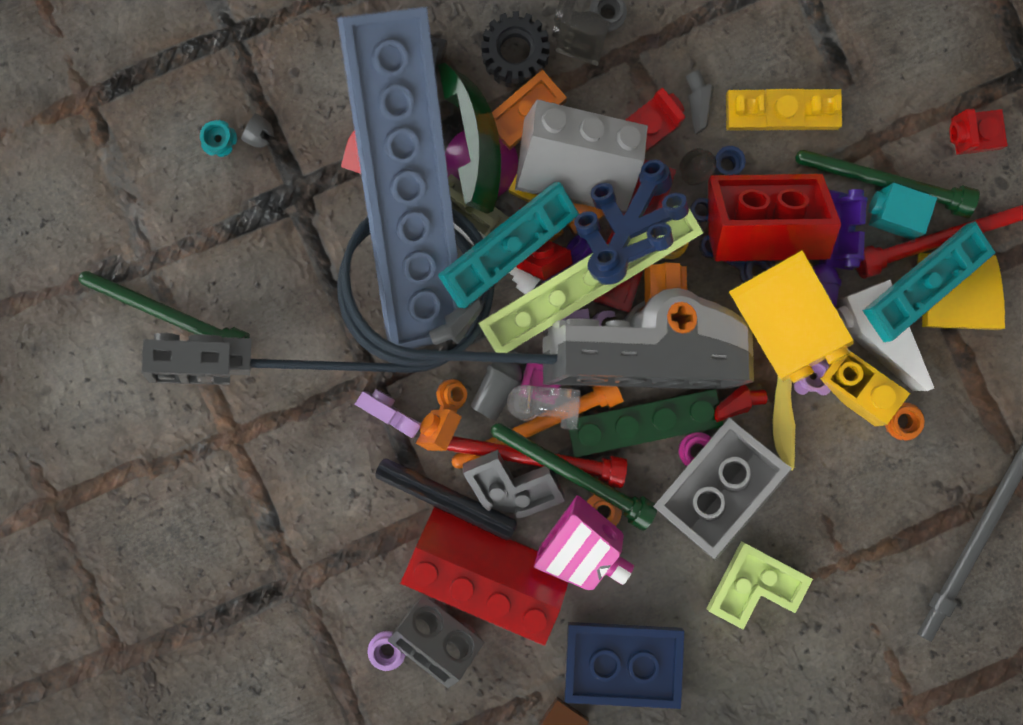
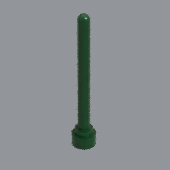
(960, 200)
(156, 308)
(637, 510)

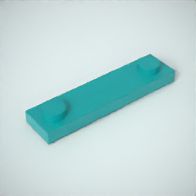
(508, 245)
(929, 282)

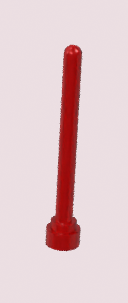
(878, 258)
(610, 470)

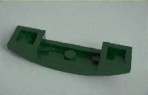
(482, 175)

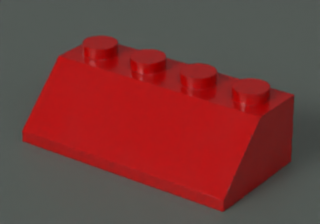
(485, 576)

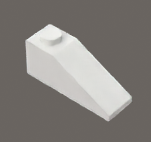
(899, 355)

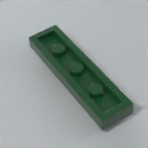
(645, 423)

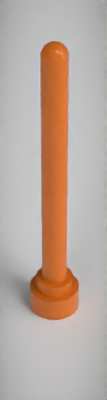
(599, 396)

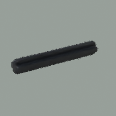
(445, 499)

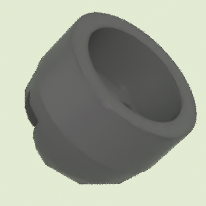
(255, 131)

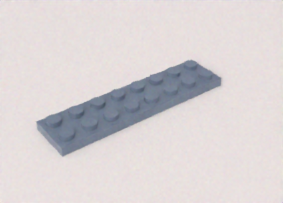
(401, 167)

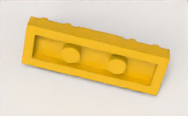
(784, 109)

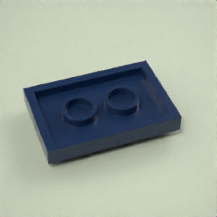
(624, 665)

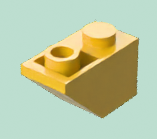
(864, 389)

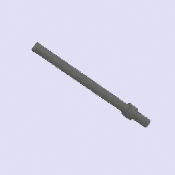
(943, 603)

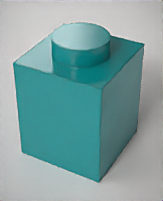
(901, 211)

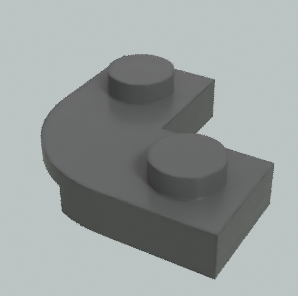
(519, 495)

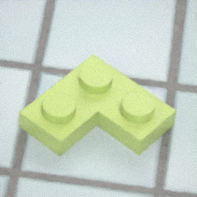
(753, 576)

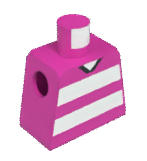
(583, 548)

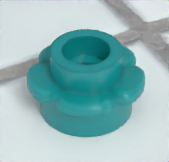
(211, 131)

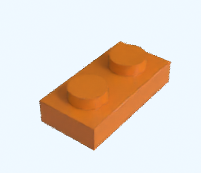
(511, 113)

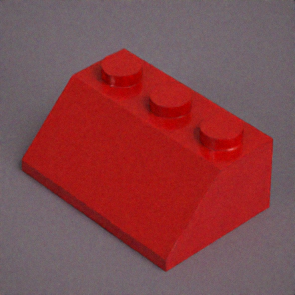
(771, 217)

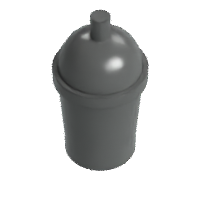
(495, 388)

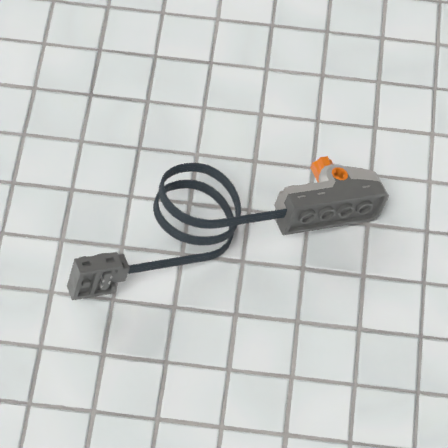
(661, 343)

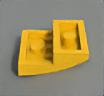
(973, 303)

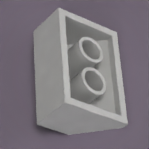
(579, 152)
(722, 488)

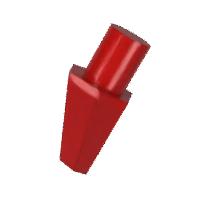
(739, 402)

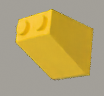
(793, 318)

